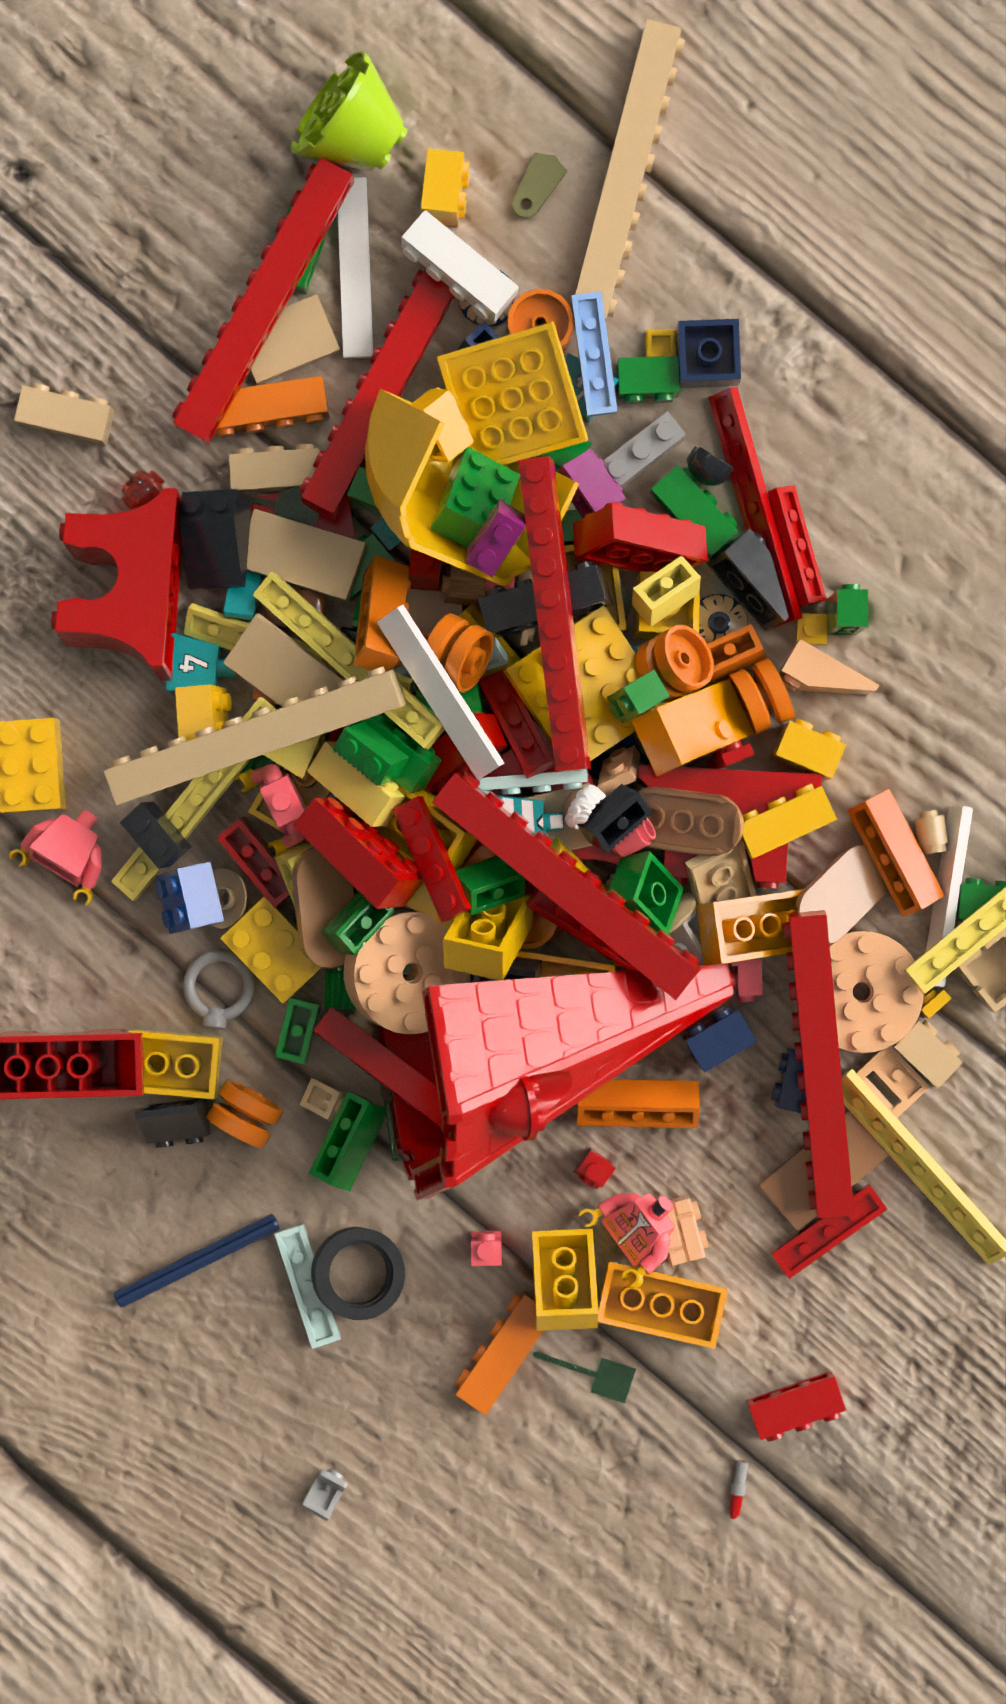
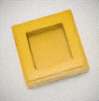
(660, 343)

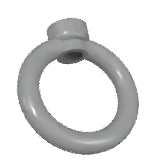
(212, 1016)

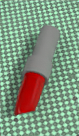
(738, 1488)

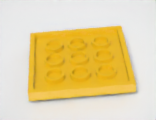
(515, 394)
(604, 668)

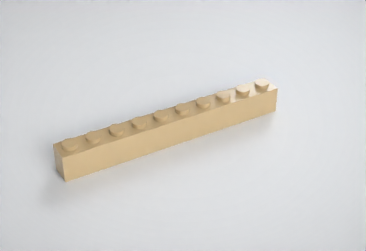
(630, 162)
(256, 736)

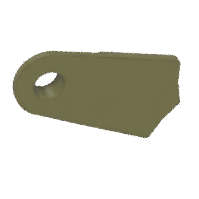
(538, 183)

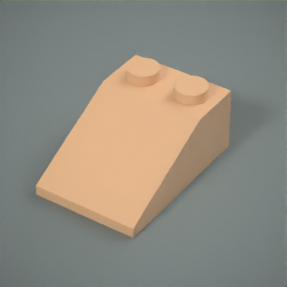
(815, 671)

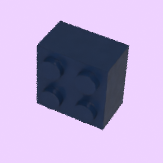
(708, 353)
(719, 1038)

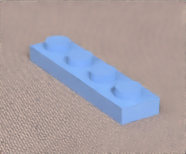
(594, 354)

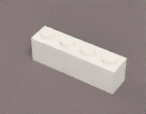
(459, 267)

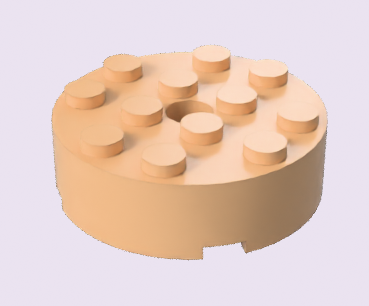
(376, 971)
(891, 997)

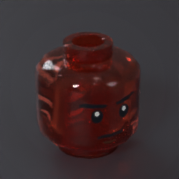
(141, 488)

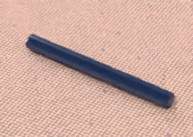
(196, 1260)

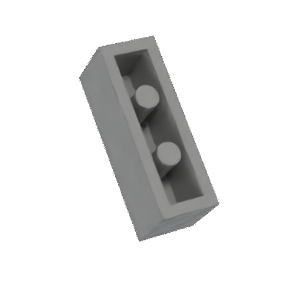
(644, 449)

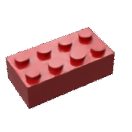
(637, 539)
(360, 853)

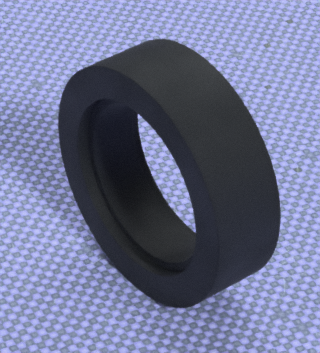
(394, 1273)

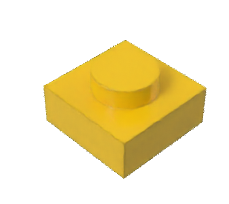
(812, 629)
(933, 1002)

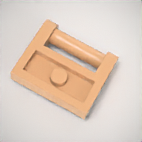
(897, 1076)

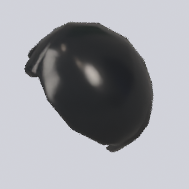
(707, 467)

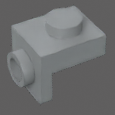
(324, 1493)

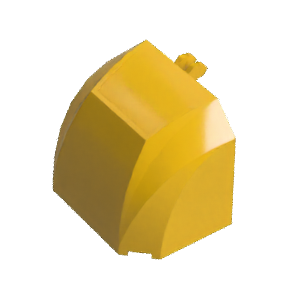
(410, 485)

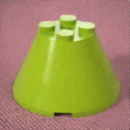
(351, 119)

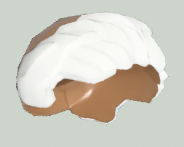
(580, 805)

